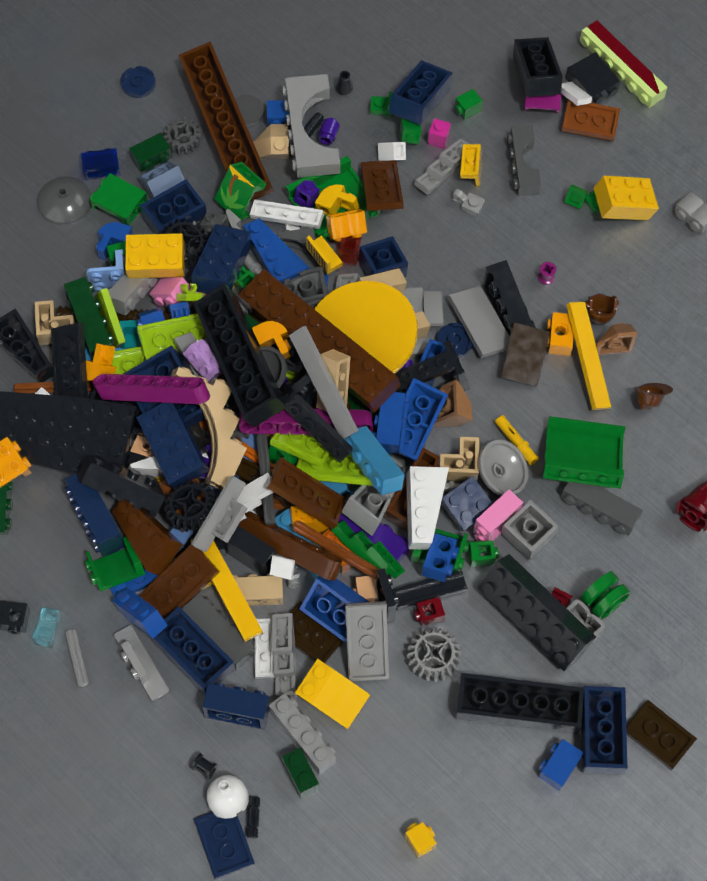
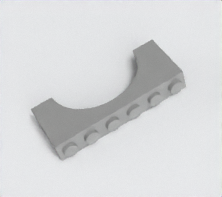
(310, 157)

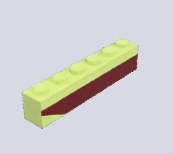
(623, 64)

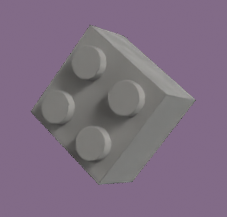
(529, 529)

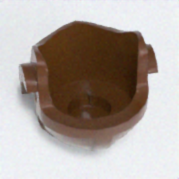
(601, 308)

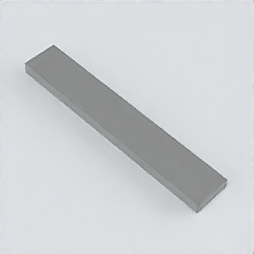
(323, 382)

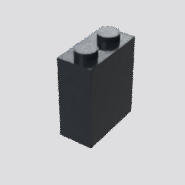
(594, 78)
(250, 551)

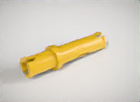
(514, 437)

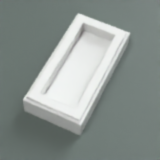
(575, 94)

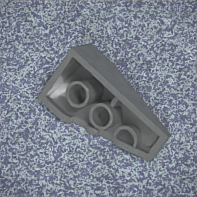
(309, 284)

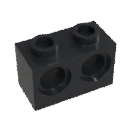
(8, 611)

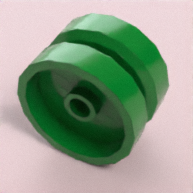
(605, 595)

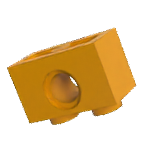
(560, 343)

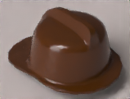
(652, 394)

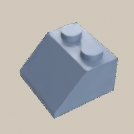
(160, 178)

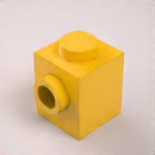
(420, 838)

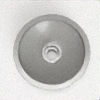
(503, 467)

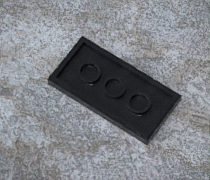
(69, 360)

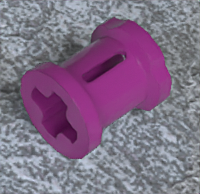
(547, 273)

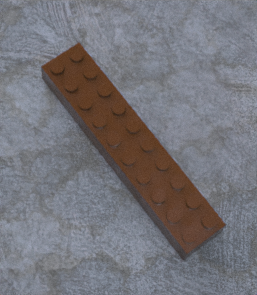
(222, 112)
(273, 301)

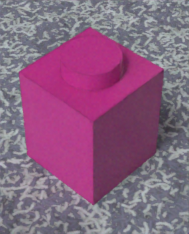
(439, 133)

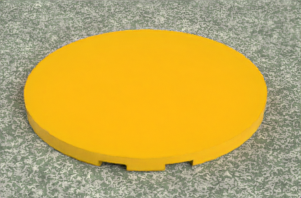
(375, 319)

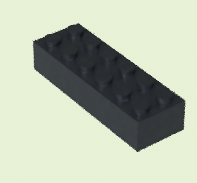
(536, 612)
(520, 703)

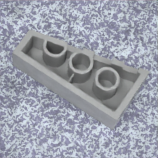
(368, 505)

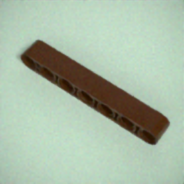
(293, 547)

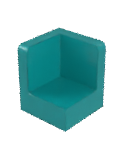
(130, 334)

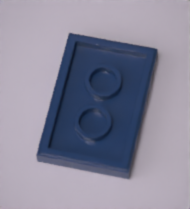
(224, 844)

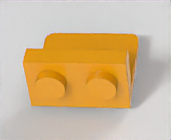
(11, 462)

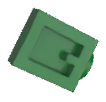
(380, 105)

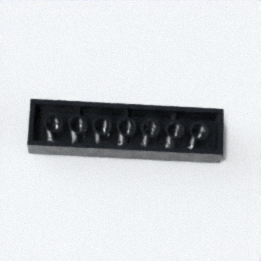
(239, 355)

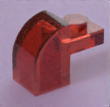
(349, 250)

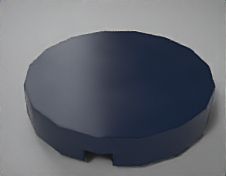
(138, 82)
(458, 336)

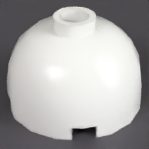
(227, 796)

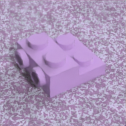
(204, 359)

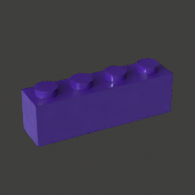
(394, 544)

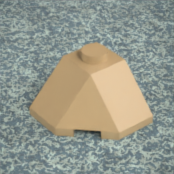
(273, 143)

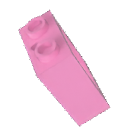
(491, 522)

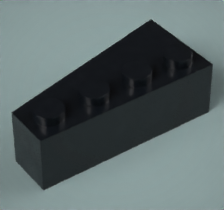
(506, 296)

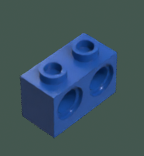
(438, 557)

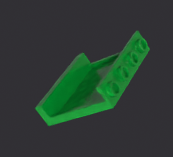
(348, 179)
(584, 452)

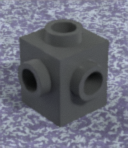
(211, 219)

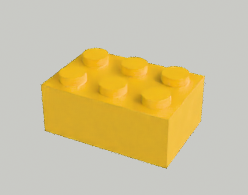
(626, 198)
(155, 255)

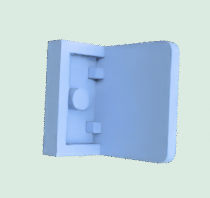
(107, 276)

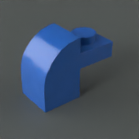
(111, 234)

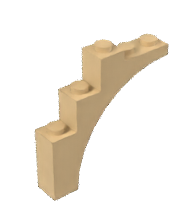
(222, 422)

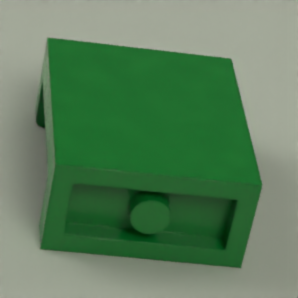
(119, 198)
(419, 555)

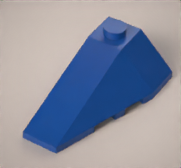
(420, 413)

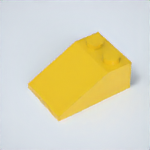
(332, 694)

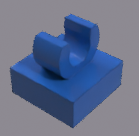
(179, 309)

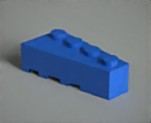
(273, 252)

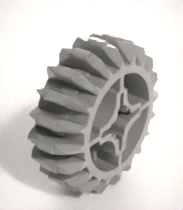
(425, 641)

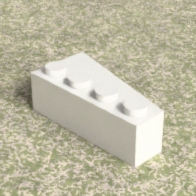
(424, 499)

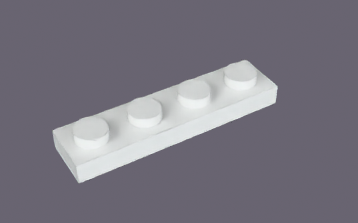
(286, 214)

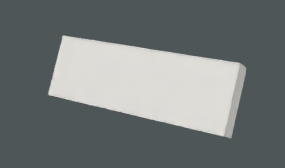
(263, 651)

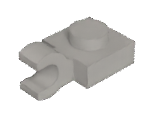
(471, 204)

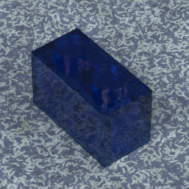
(100, 164)

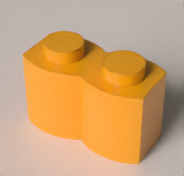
(346, 224)

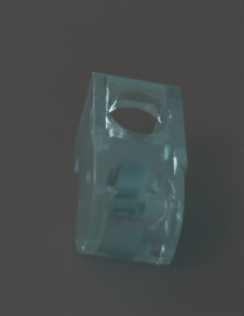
(46, 627)

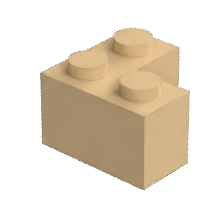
(47, 318)
(465, 462)

